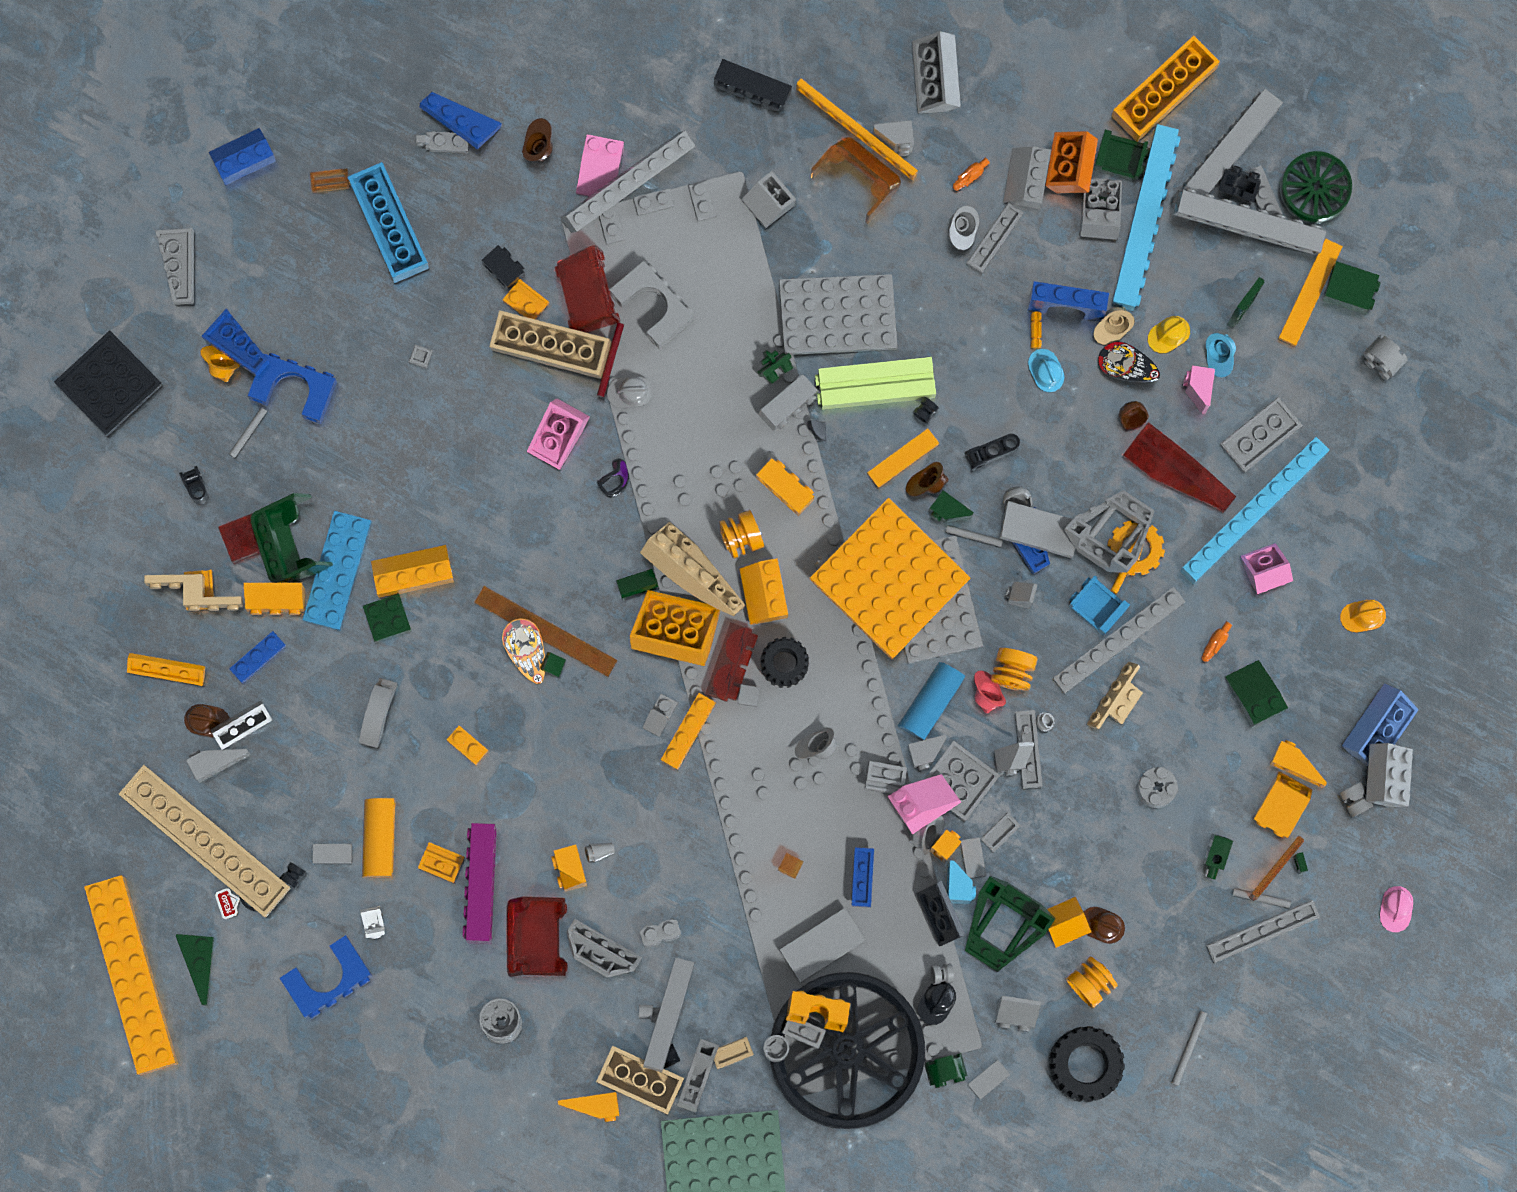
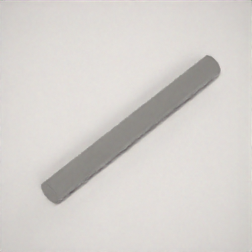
(1189, 1048)

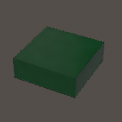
(553, 664)
(1300, 863)

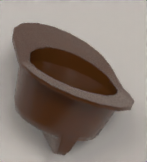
(538, 141)
(927, 480)
(202, 718)
(1104, 925)

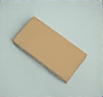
(733, 1053)

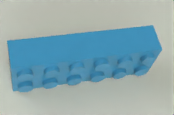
(388, 222)

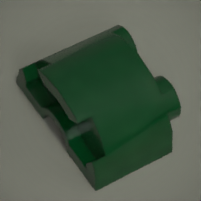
(946, 1069)

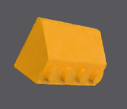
(412, 571)

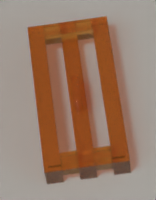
(313, 175)

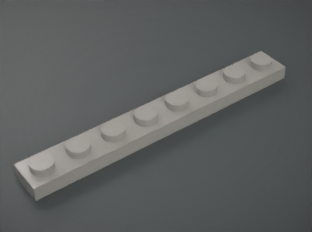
(1118, 640)

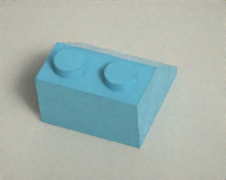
(959, 885)

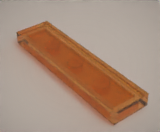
(1276, 868)

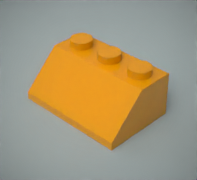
(764, 592)
(274, 598)

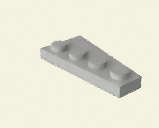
(178, 259)

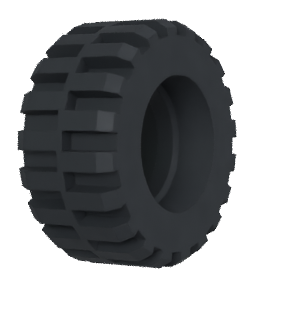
(1105, 1045)

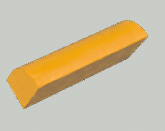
(378, 838)

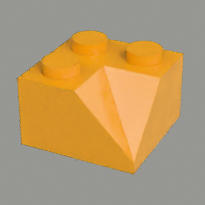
(569, 867)

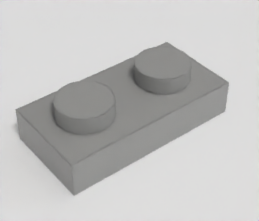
(804, 1033)

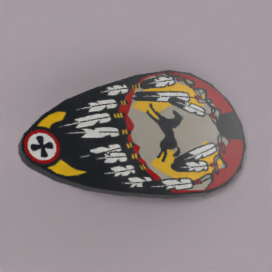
(1127, 363)

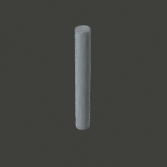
(247, 433)
(973, 535)
(1262, 898)

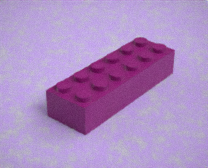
(481, 883)

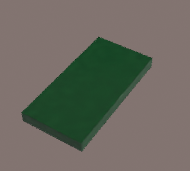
(1246, 302)

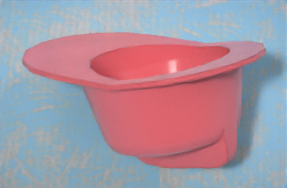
(988, 693)

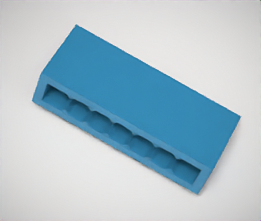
(931, 701)

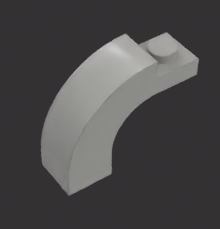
(376, 712)
(698, 1075)

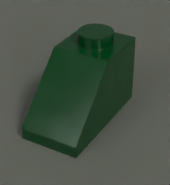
(949, 509)

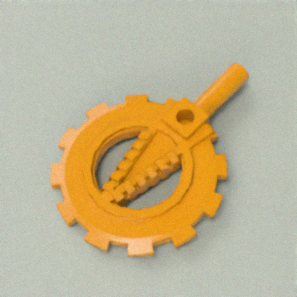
(1144, 565)

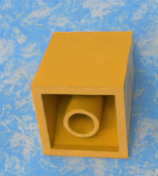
(1283, 805)

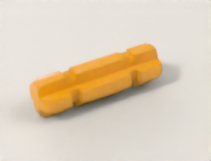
(1036, 330)

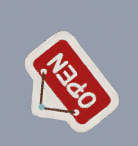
(227, 903)

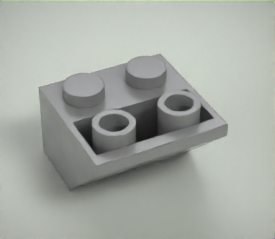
(769, 199)

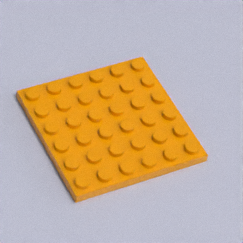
(889, 578)

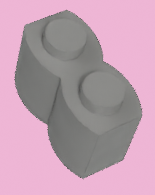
(654, 934)

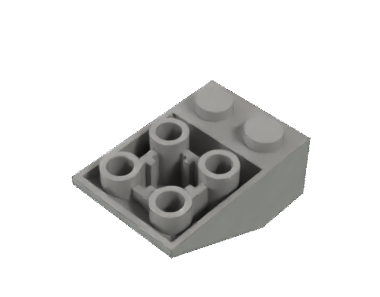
(1098, 216)

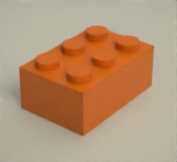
(1071, 162)

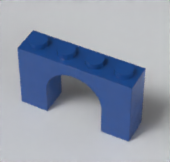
(1047, 295)
(320, 385)
(354, 974)

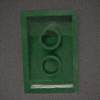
(1256, 693)

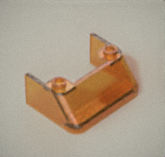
(885, 180)

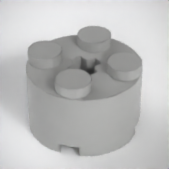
(1384, 357)
(1161, 777)

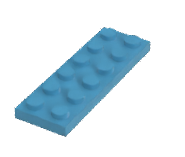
(334, 585)

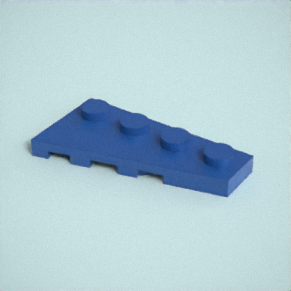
(465, 122)
(234, 342)

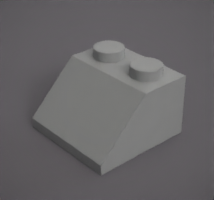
(896, 136)

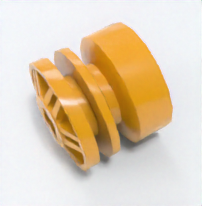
(741, 534)
(1013, 673)
(1091, 982)

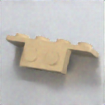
(1119, 699)

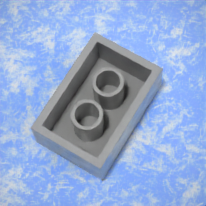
(1389, 775)

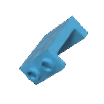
(1098, 605)

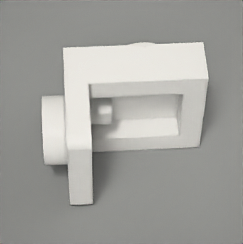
(373, 922)

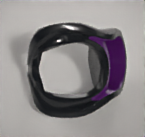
(621, 471)

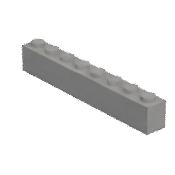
(1232, 145)
(627, 181)
(1249, 222)

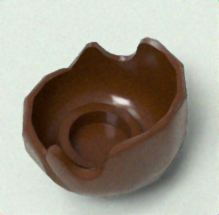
(1133, 415)

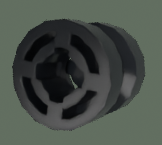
(925, 410)
(293, 875)

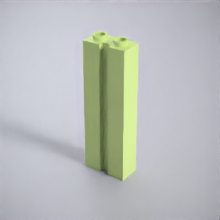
(875, 383)

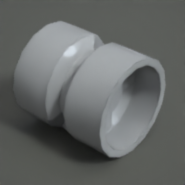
(1356, 799)
(776, 1048)

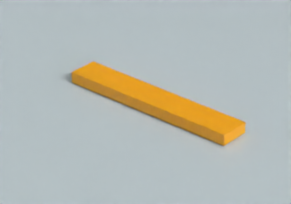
(1310, 292)

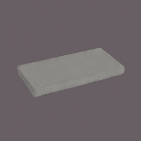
(1261, 435)
(1036, 529)
(822, 945)

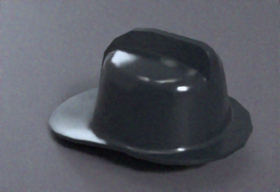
(936, 1003)

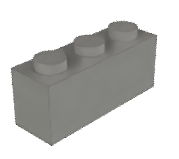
(788, 403)
(241, 725)

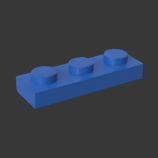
(257, 657)
(862, 877)

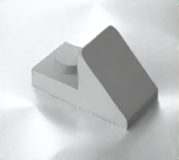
(660, 715)

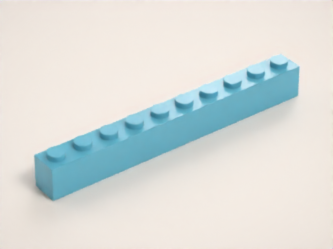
(1145, 217)
(1254, 510)

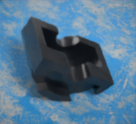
(1240, 183)

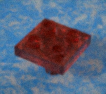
(239, 538)

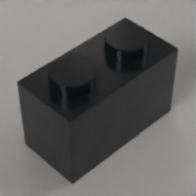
(503, 267)

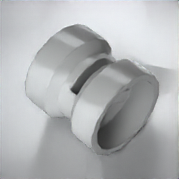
(942, 974)

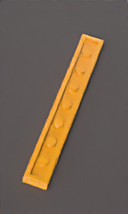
(856, 129)

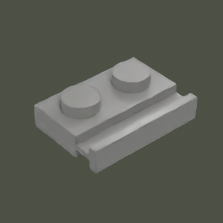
(884, 777)

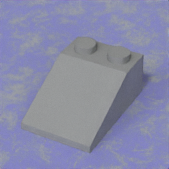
(1017, 1012)

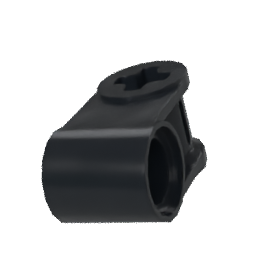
(194, 482)

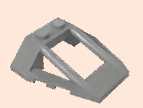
(1083, 537)

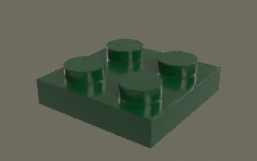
(386, 618)

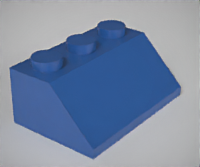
(242, 156)

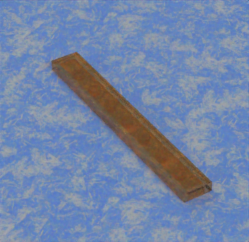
(549, 633)

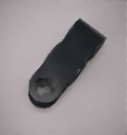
(980, 456)

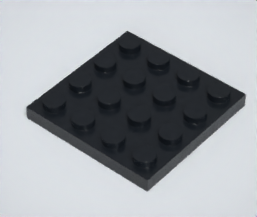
(108, 383)

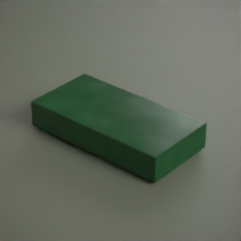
(637, 583)

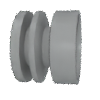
(496, 1010)

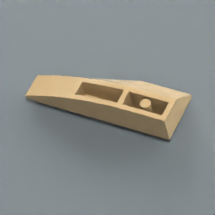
(690, 569)

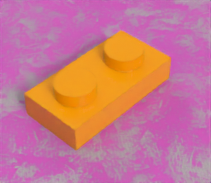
(467, 745)

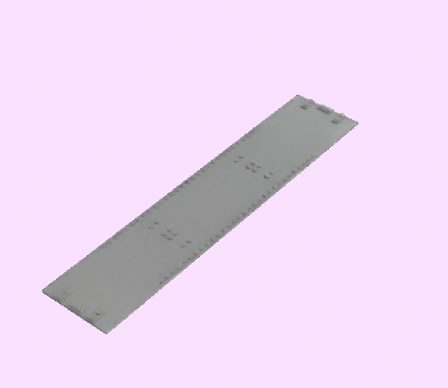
(697, 464)

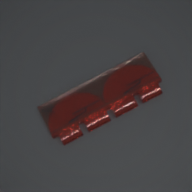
(731, 656)

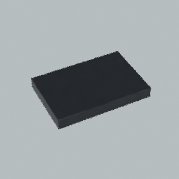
(940, 914)

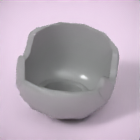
(1018, 495)

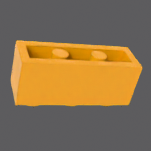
(785, 486)

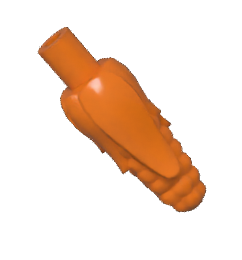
(970, 174)
(1216, 641)

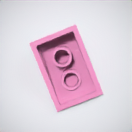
(599, 164)
(558, 433)
(923, 801)

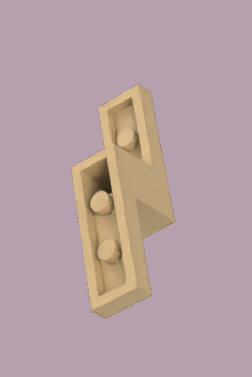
(193, 592)

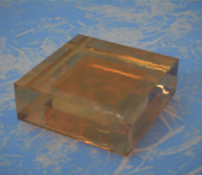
(790, 866)

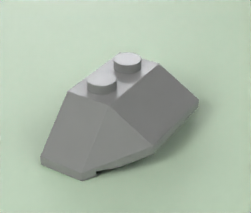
(600, 951)

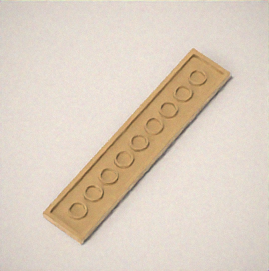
(204, 841)

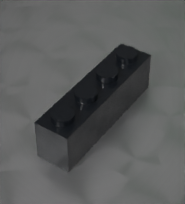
(752, 85)

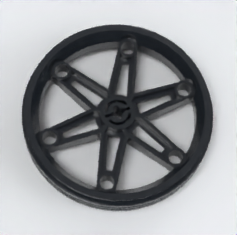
(910, 1081)

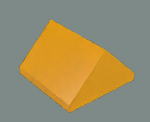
(1069, 922)

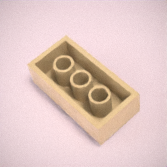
(627, 1076)

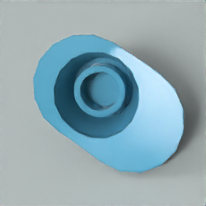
(1220, 353)
(1046, 370)

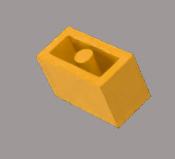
(946, 845)

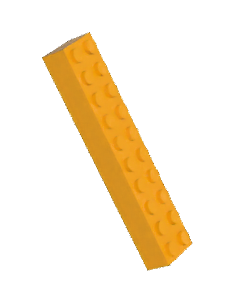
(131, 975)

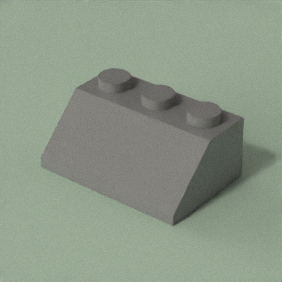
(1027, 176)

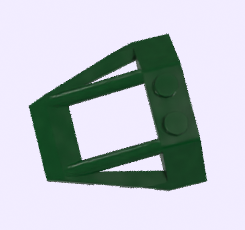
(1034, 912)

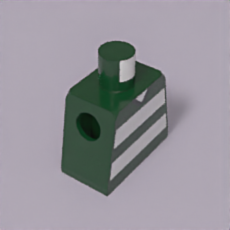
(1217, 846)

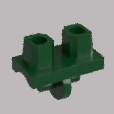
(781, 361)

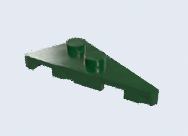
(198, 958)

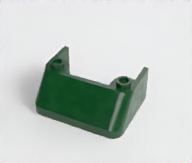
(277, 543)

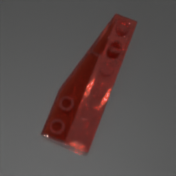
(1175, 468)

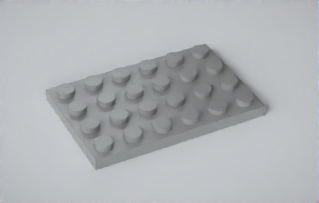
(838, 314)
(954, 626)

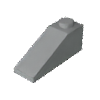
(210, 762)

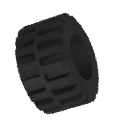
(789, 646)

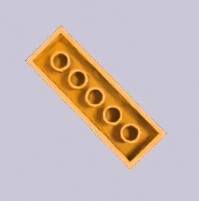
(1165, 88)

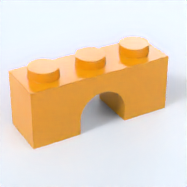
(834, 1011)

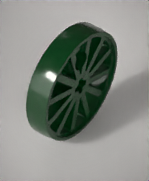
(1324, 187)

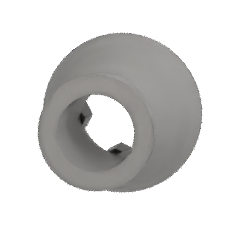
(598, 851)

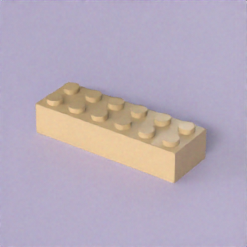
(550, 344)

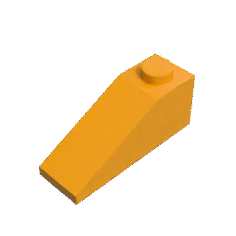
(1293, 761)
(598, 1106)

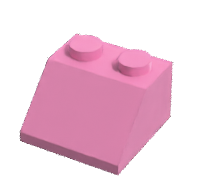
(1199, 386)
(1267, 568)

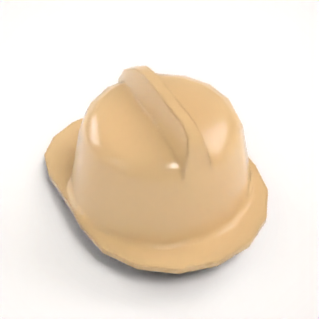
(1113, 325)

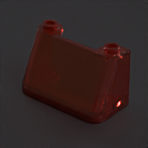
(586, 290)
(534, 937)

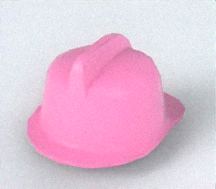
(1396, 909)

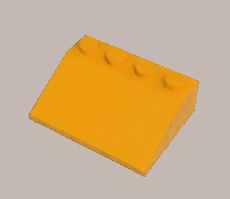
(674, 628)

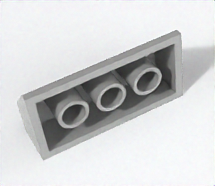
(936, 73)

